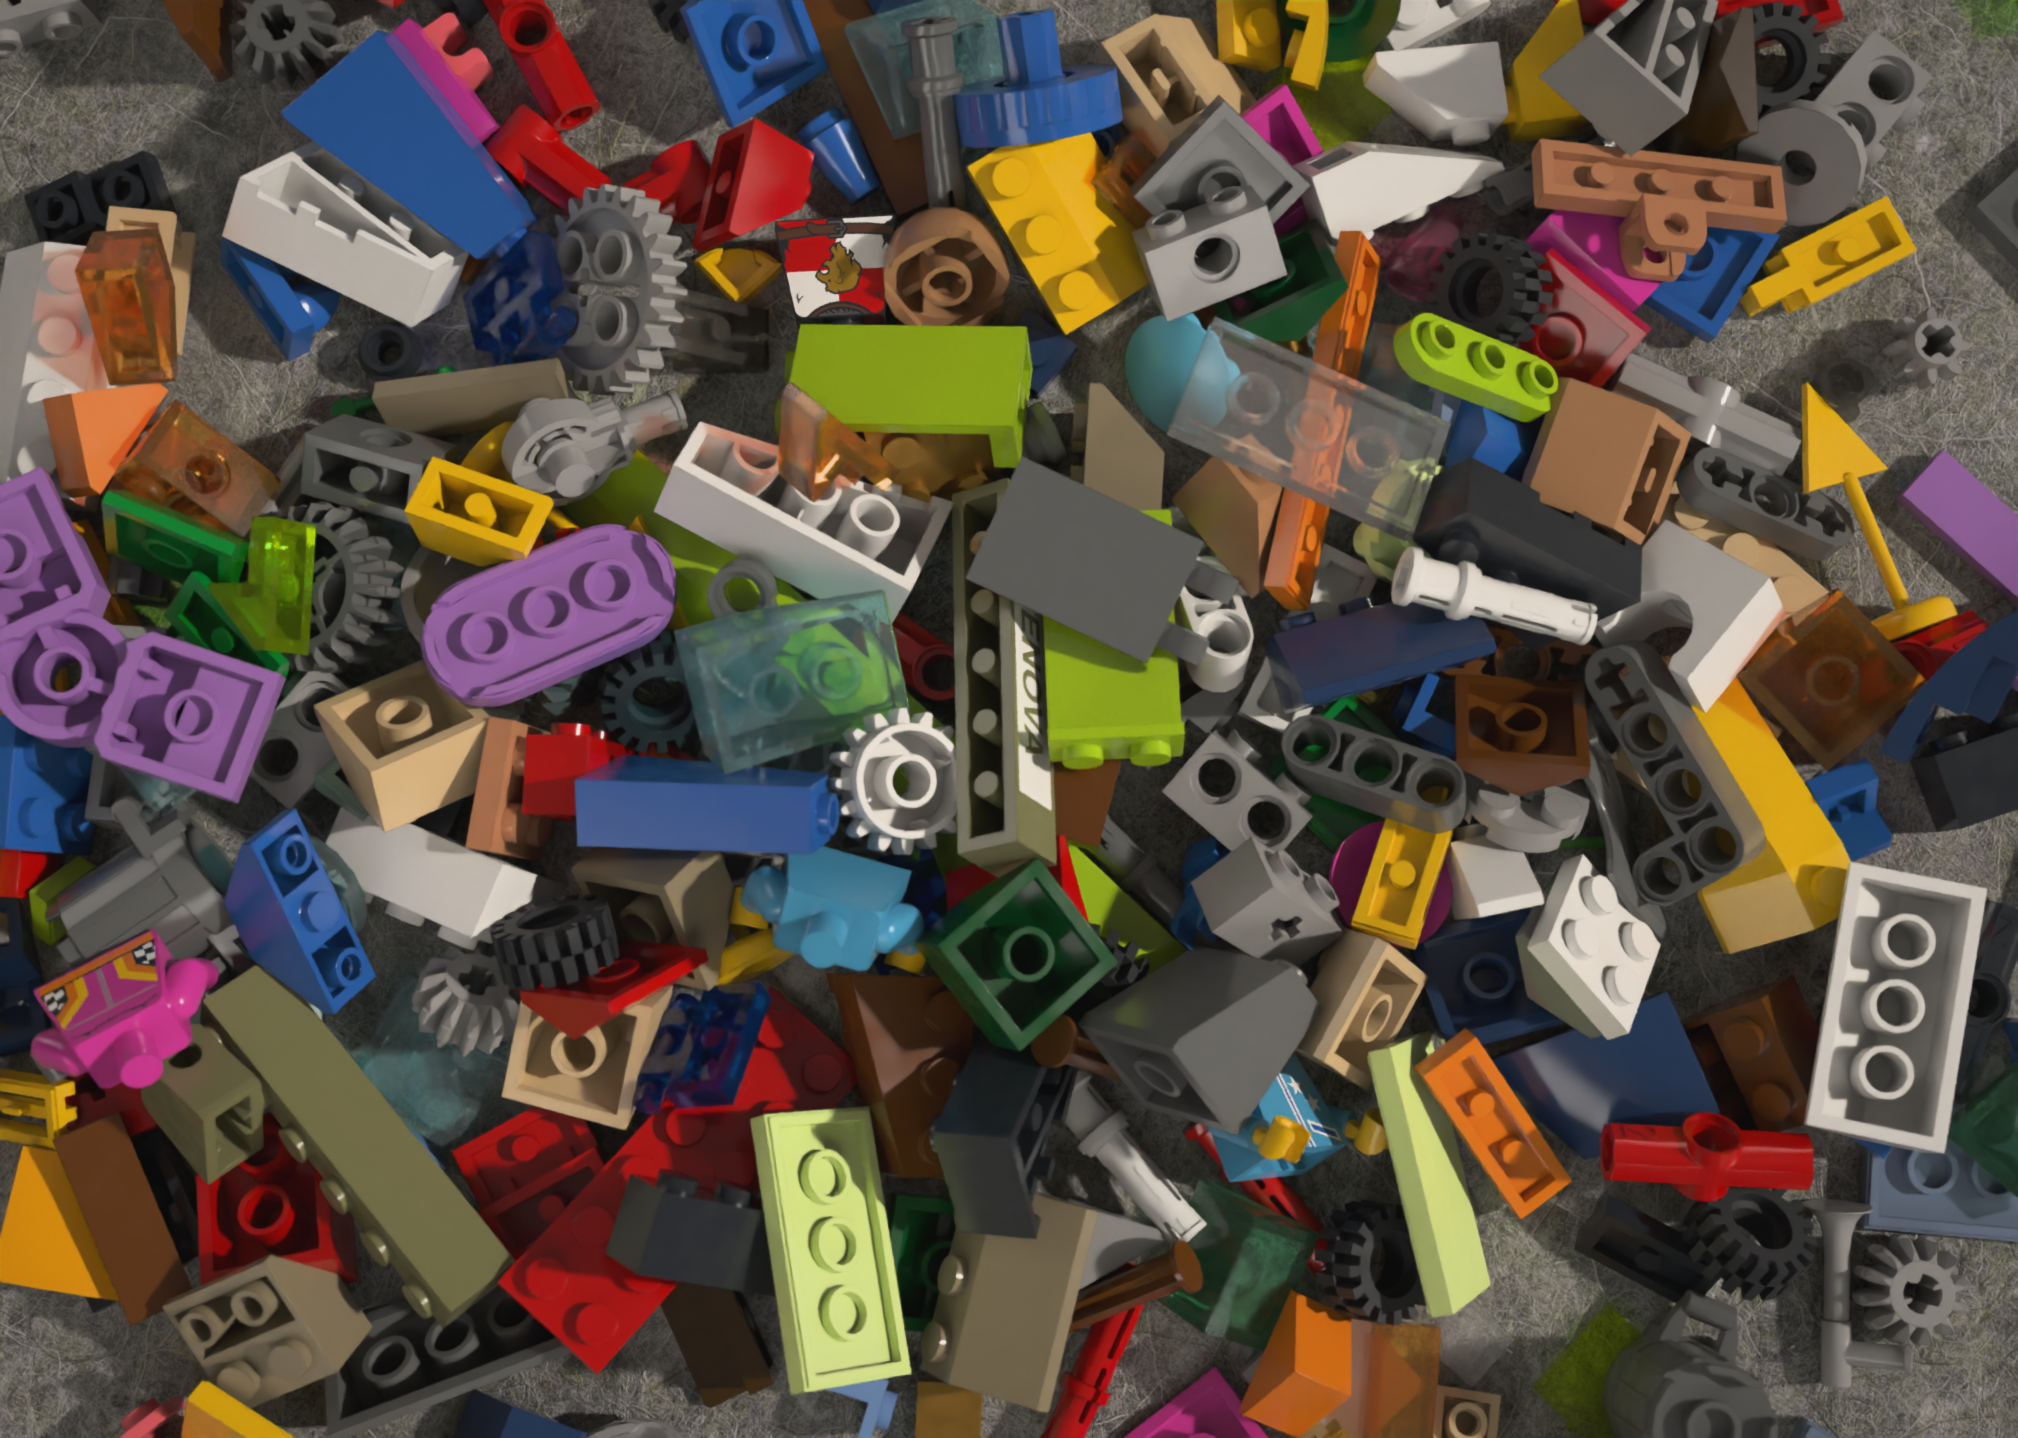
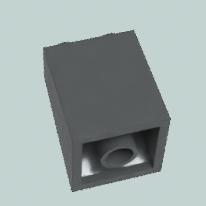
(1205, 1033)

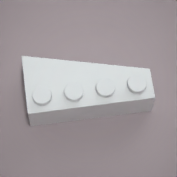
(832, 547)

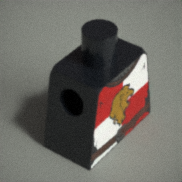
(836, 268)

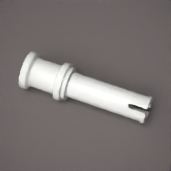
(1466, 592)
(1105, 1136)

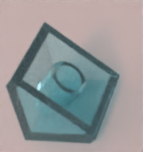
(886, 56)

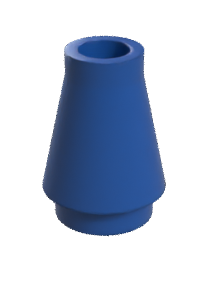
(840, 155)

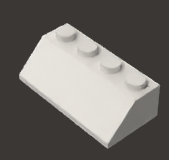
(43, 355)
(1895, 1008)

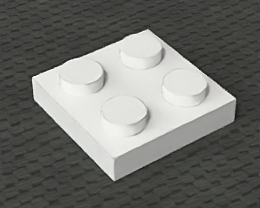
(1594, 947)

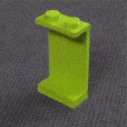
(919, 380)
(1108, 701)

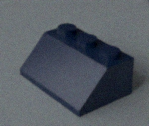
(1368, 650)

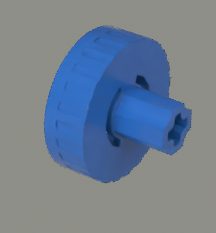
(1036, 95)

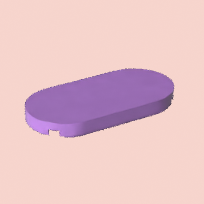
(549, 615)

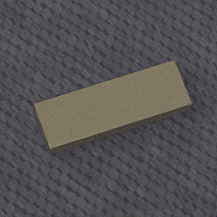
(468, 398)

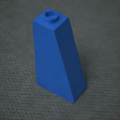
(411, 143)
(701, 808)

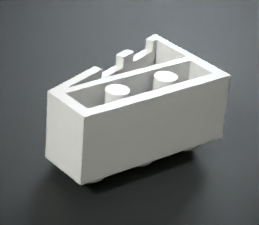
(344, 234)
(436, 878)

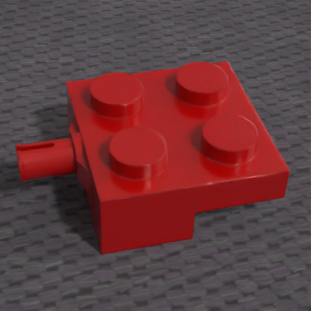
(529, 1172)

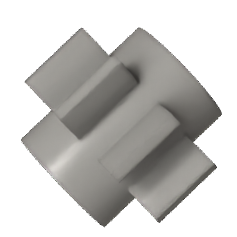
(1941, 337)

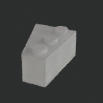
(1636, 69)

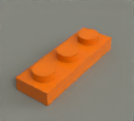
(1492, 1123)

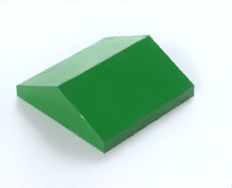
(168, 540)

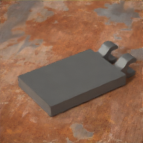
(1095, 564)

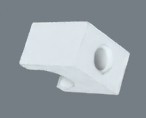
(1706, 591)

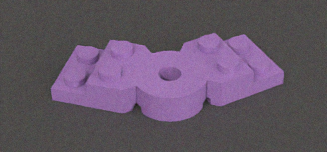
(140, 701)

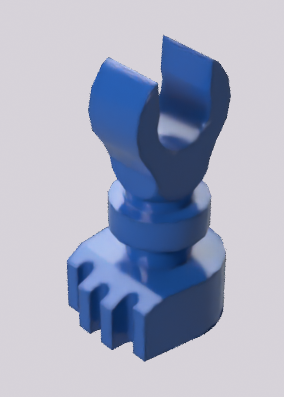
(1190, 917)

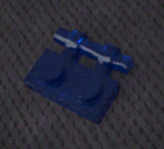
(518, 297)
(703, 1048)

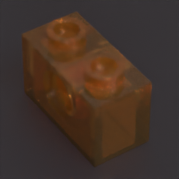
(230, 479)

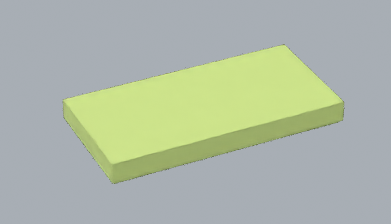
(1429, 1178)
(829, 1248)

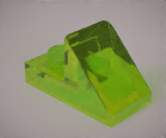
(277, 600)

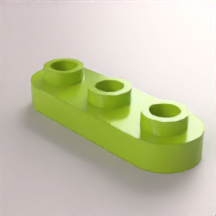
(1475, 367)

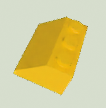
(1061, 226)

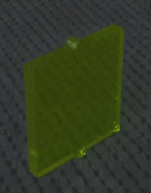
(1342, 106)
(1577, 1376)

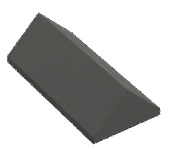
(417, 1363)

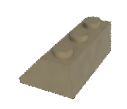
(1009, 1306)

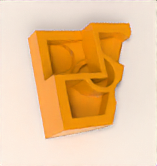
(46, 1233)

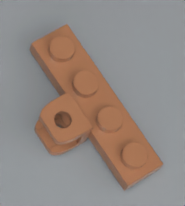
(1661, 195)

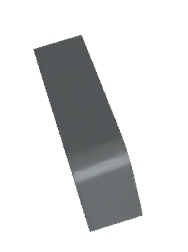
(1661, 770)

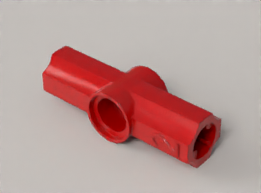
(546, 66)
(1706, 1156)

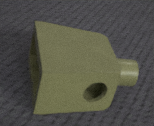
(208, 1106)

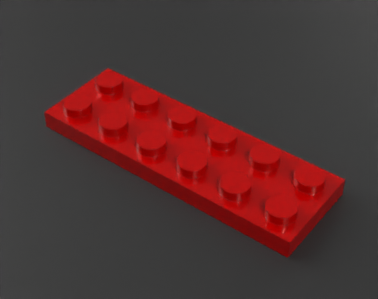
(567, 1275)

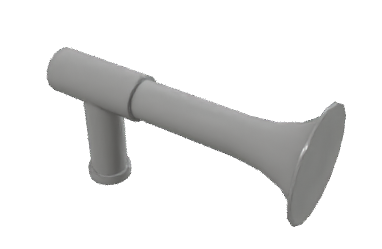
(1838, 1350)

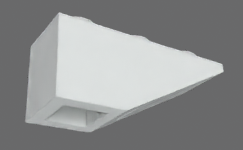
(1374, 184)

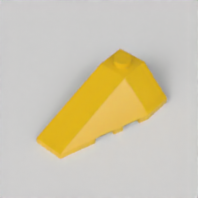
(1803, 863)

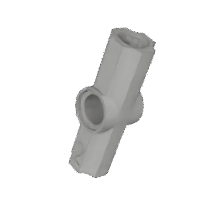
(1709, 413)

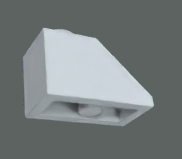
(1443, 89)
(1488, 876)

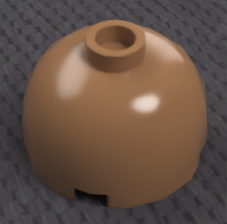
(945, 269)

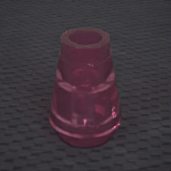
(1417, 254)

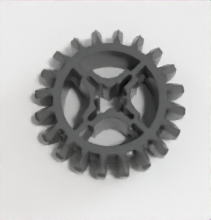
(349, 590)

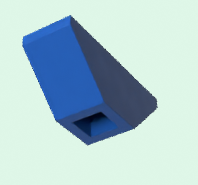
(294, 916)

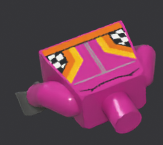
(123, 1013)

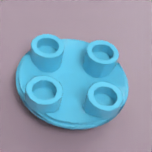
(1160, 364)

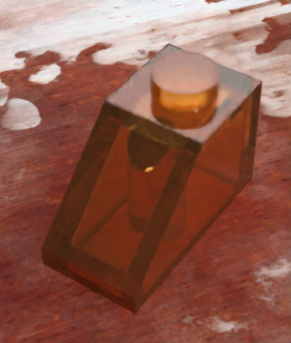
(131, 305)

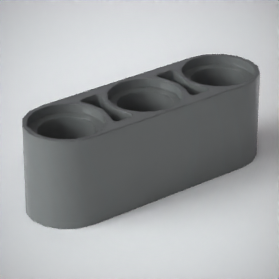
(1392, 798)

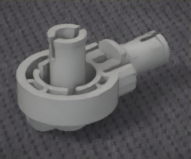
(582, 441)

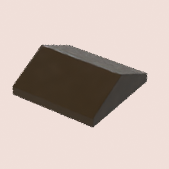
(1724, 93)

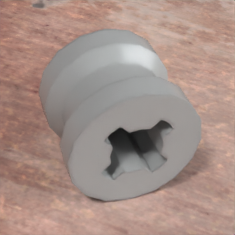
(1041, 437)

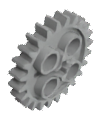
(620, 243)

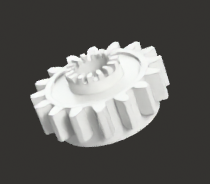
(868, 785)

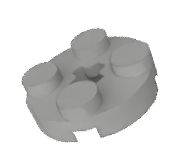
(1528, 826)

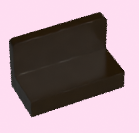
(719, 1341)

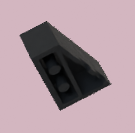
(998, 1134)

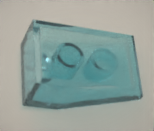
(790, 676)

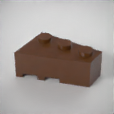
(905, 1050)

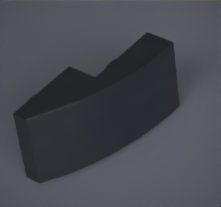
(80, 203)

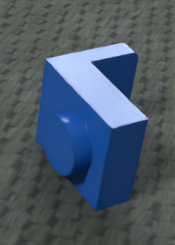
(1418, 726)
(1849, 803)

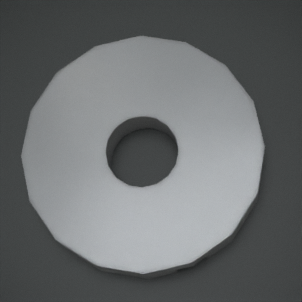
(1828, 140)

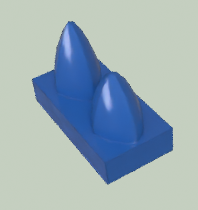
(286, 311)

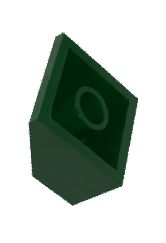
(1016, 954)

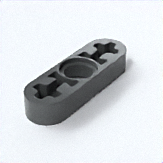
(1726, 488)

